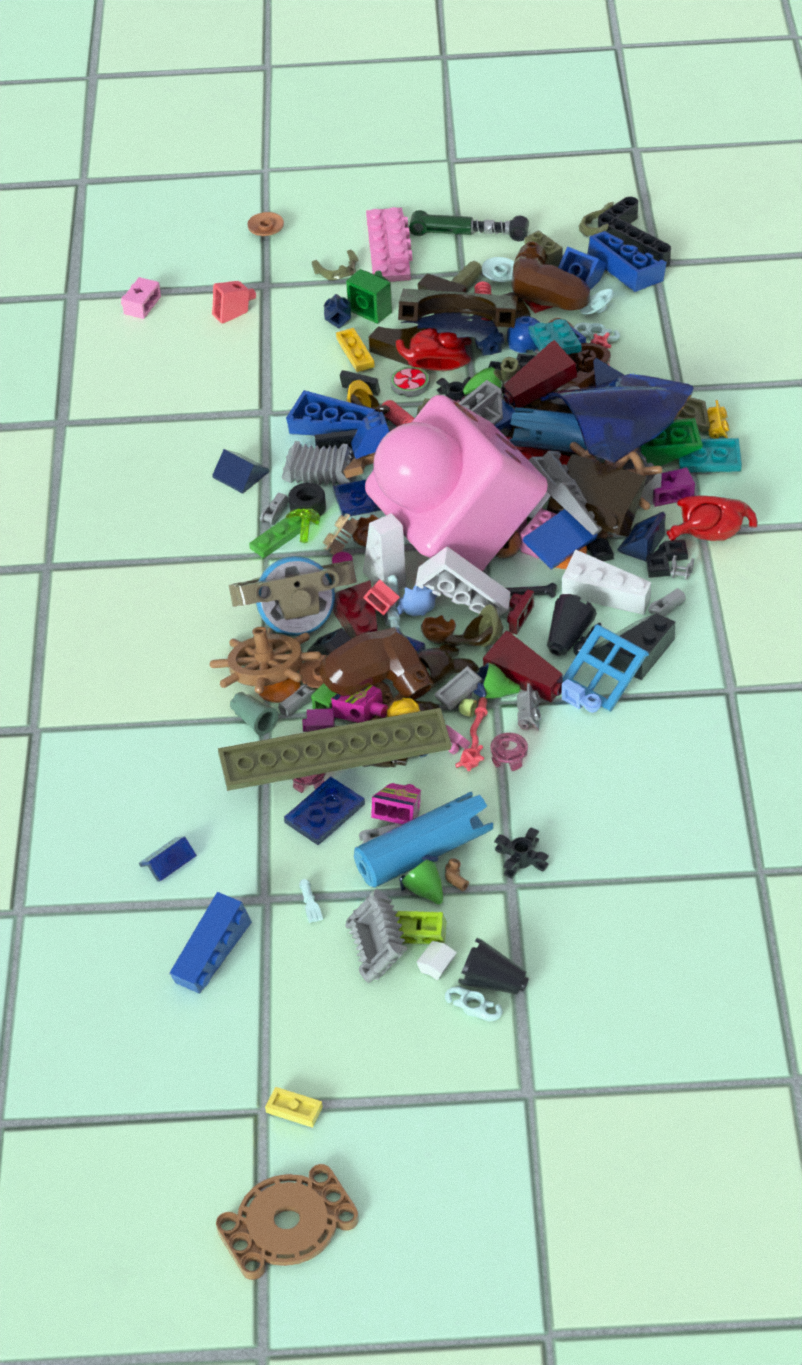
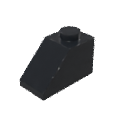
(330, 642)

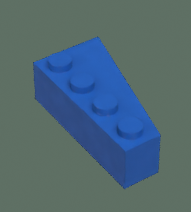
(625, 261)
(322, 415)
(210, 942)

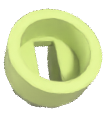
(467, 707)

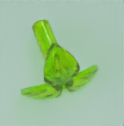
(307, 515)

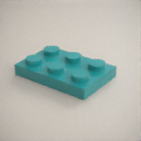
(557, 330)
(714, 456)

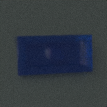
(169, 858)

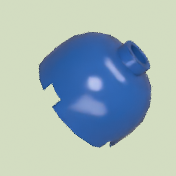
(519, 337)

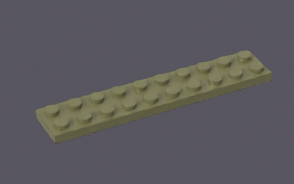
(334, 749)

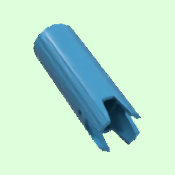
(545, 430)
(428, 834)

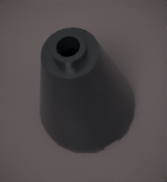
(569, 623)
(492, 970)

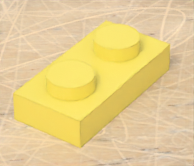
(294, 1107)

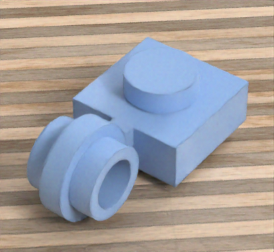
(575, 695)

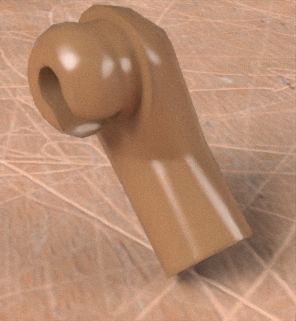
(386, 693)
(452, 874)

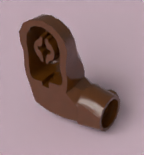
(546, 283)
(372, 659)

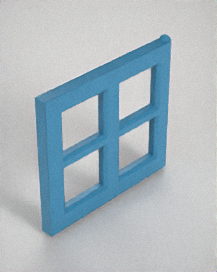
(604, 667)

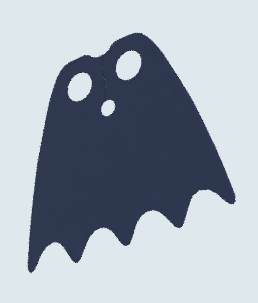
(457, 324)

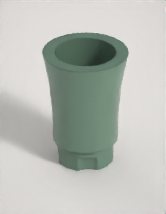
(255, 713)

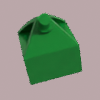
(369, 295)

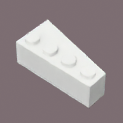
(385, 551)
(463, 582)
(605, 584)

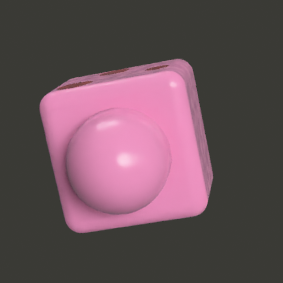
(454, 482)

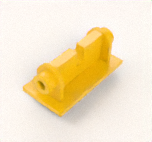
(718, 423)

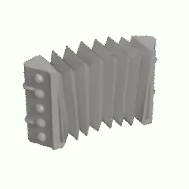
(317, 464)
(376, 934)

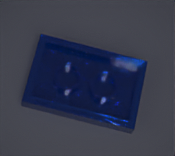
(324, 810)

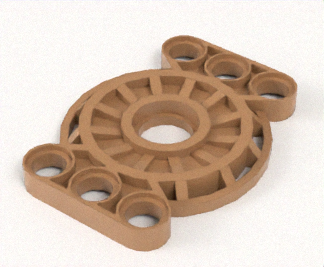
(292, 1245)

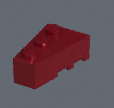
(354, 611)

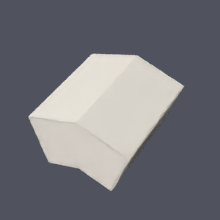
(435, 959)

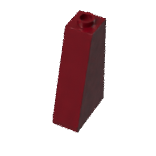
(540, 376)
(525, 666)

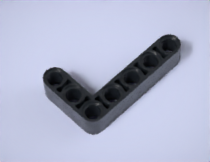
(619, 225)

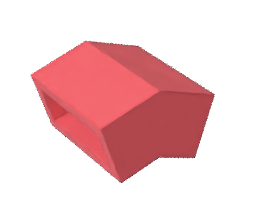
(381, 597)

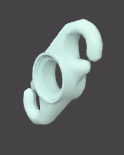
(589, 328)
(466, 996)

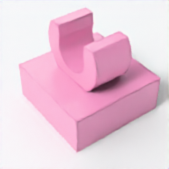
(456, 740)

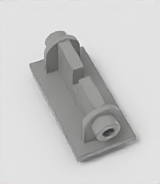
(528, 708)

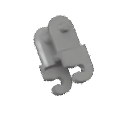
(689, 568)

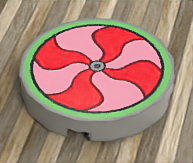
(410, 381)

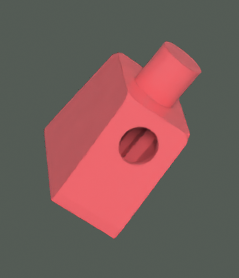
(231, 300)

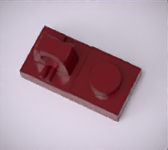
(522, 608)

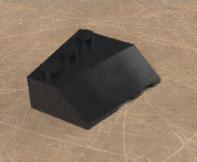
(649, 633)

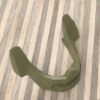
(589, 231)
(341, 272)

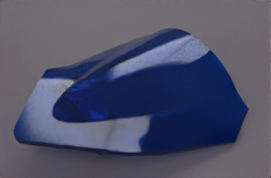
(624, 412)

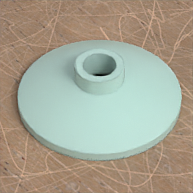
(498, 269)
(598, 302)

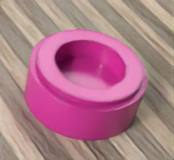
(341, 557)

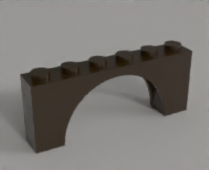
(419, 303)
(383, 340)

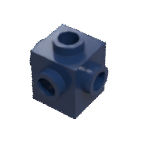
(337, 310)
(491, 344)

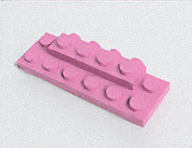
(389, 243)

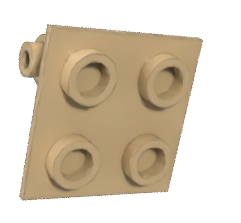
(341, 523)

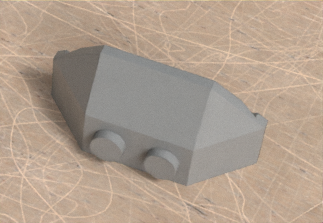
(485, 402)

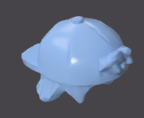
(416, 601)

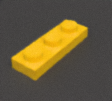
(355, 350)

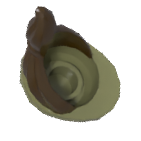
(481, 631)

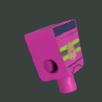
(360, 706)
(396, 803)

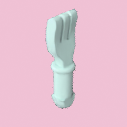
(312, 908)

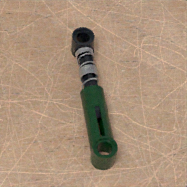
(464, 225)

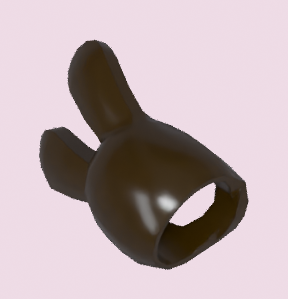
(442, 665)

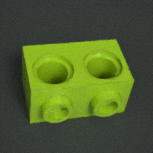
(422, 927)

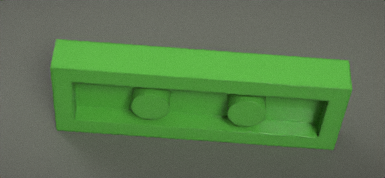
(276, 536)

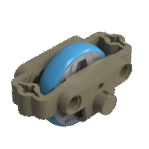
(294, 593)

